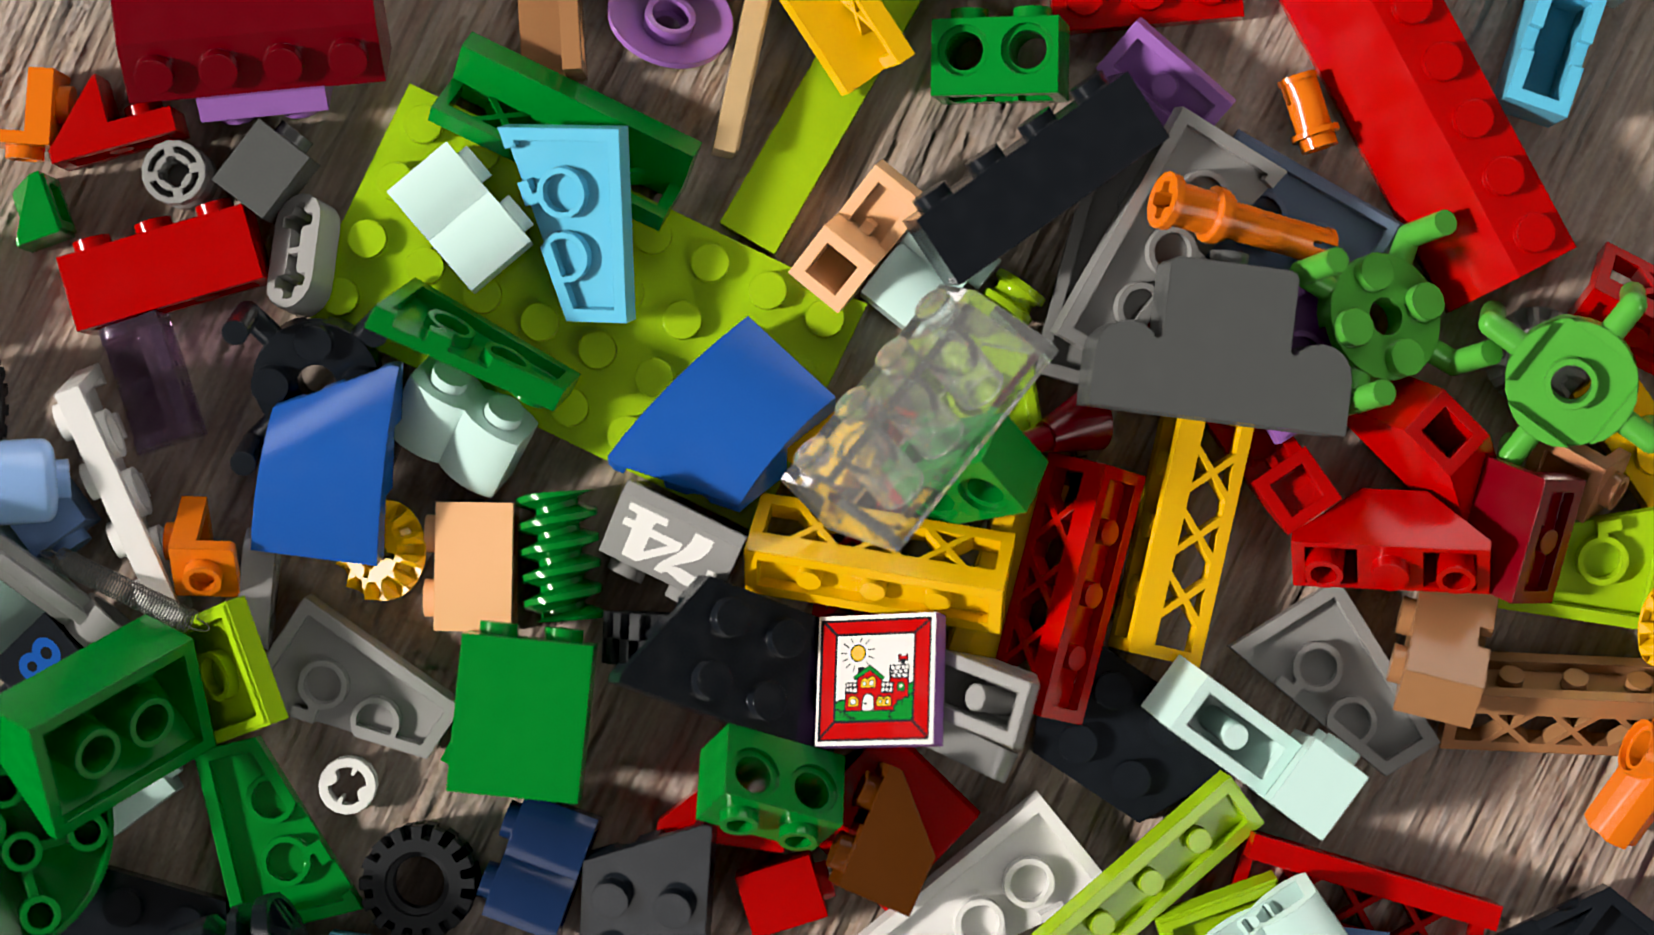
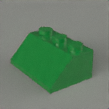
(104, 723)

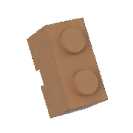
(1444, 655)

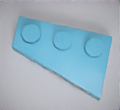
(584, 212)

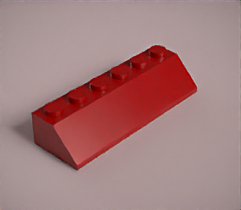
(1433, 138)

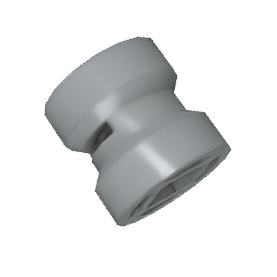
(188, 180)

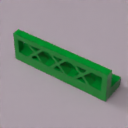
(528, 93)

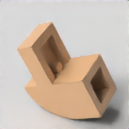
(857, 237)

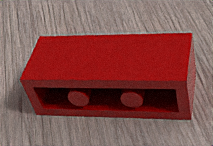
(164, 265)

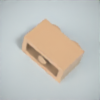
(473, 564)

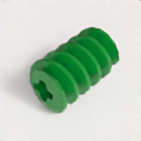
(559, 556)

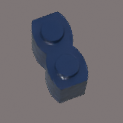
(540, 865)

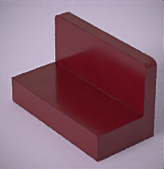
(1528, 525)

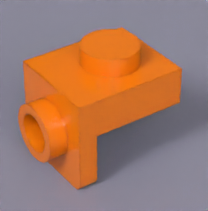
(47, 108)
(196, 560)

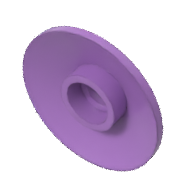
(672, 31)

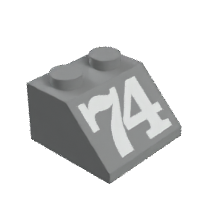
(668, 541)

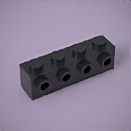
(1035, 177)

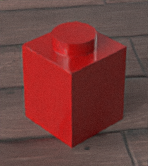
(784, 892)

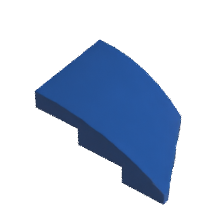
(727, 420)
(329, 470)

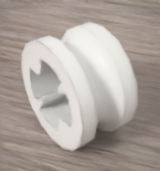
(365, 793)

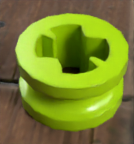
(1014, 295)

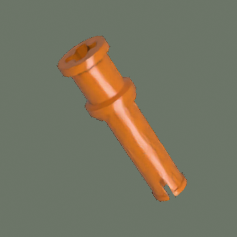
(1218, 216)

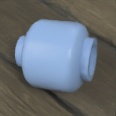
(31, 481)

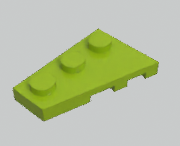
(1603, 571)

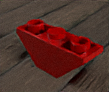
(1428, 442)
(1391, 545)

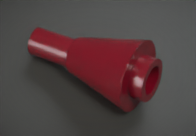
(1072, 429)

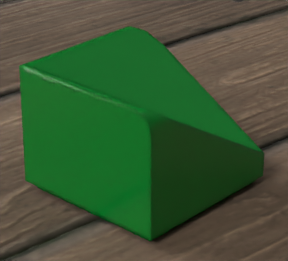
(42, 213)

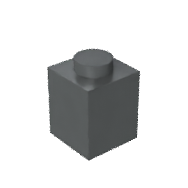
(267, 168)

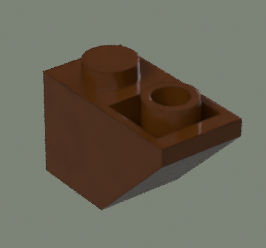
(886, 846)

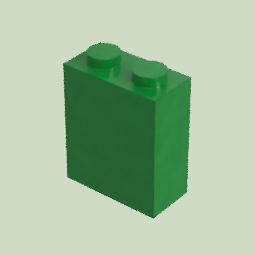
(522, 713)

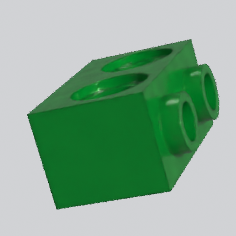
(998, 73)
(996, 481)
(770, 788)

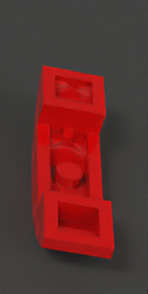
(1281, 477)

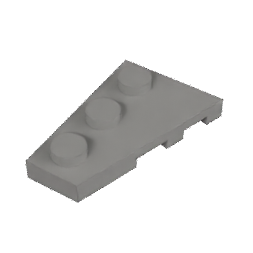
(1337, 673)
(356, 683)

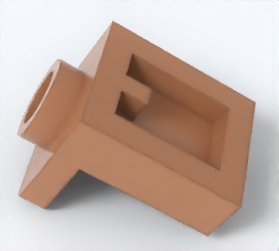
(1602, 473)

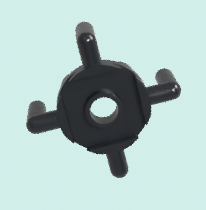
(286, 351)

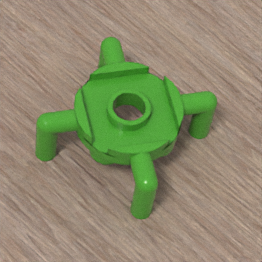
(1410, 305)
(1565, 342)

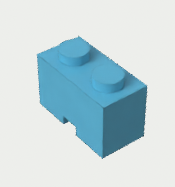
(1547, 58)

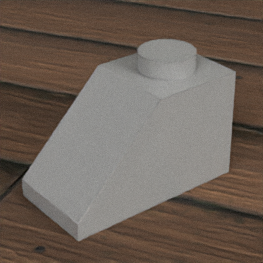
(989, 697)

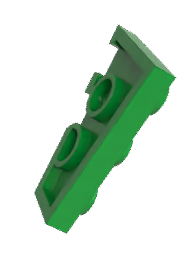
(469, 342)
(268, 835)

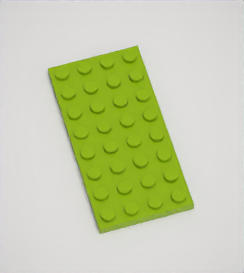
(686, 282)

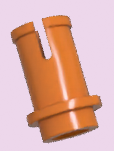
(1308, 113)

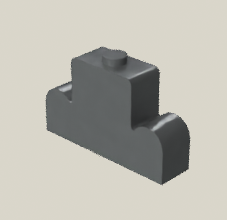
(1219, 353)

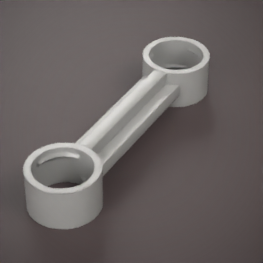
(83, 615)

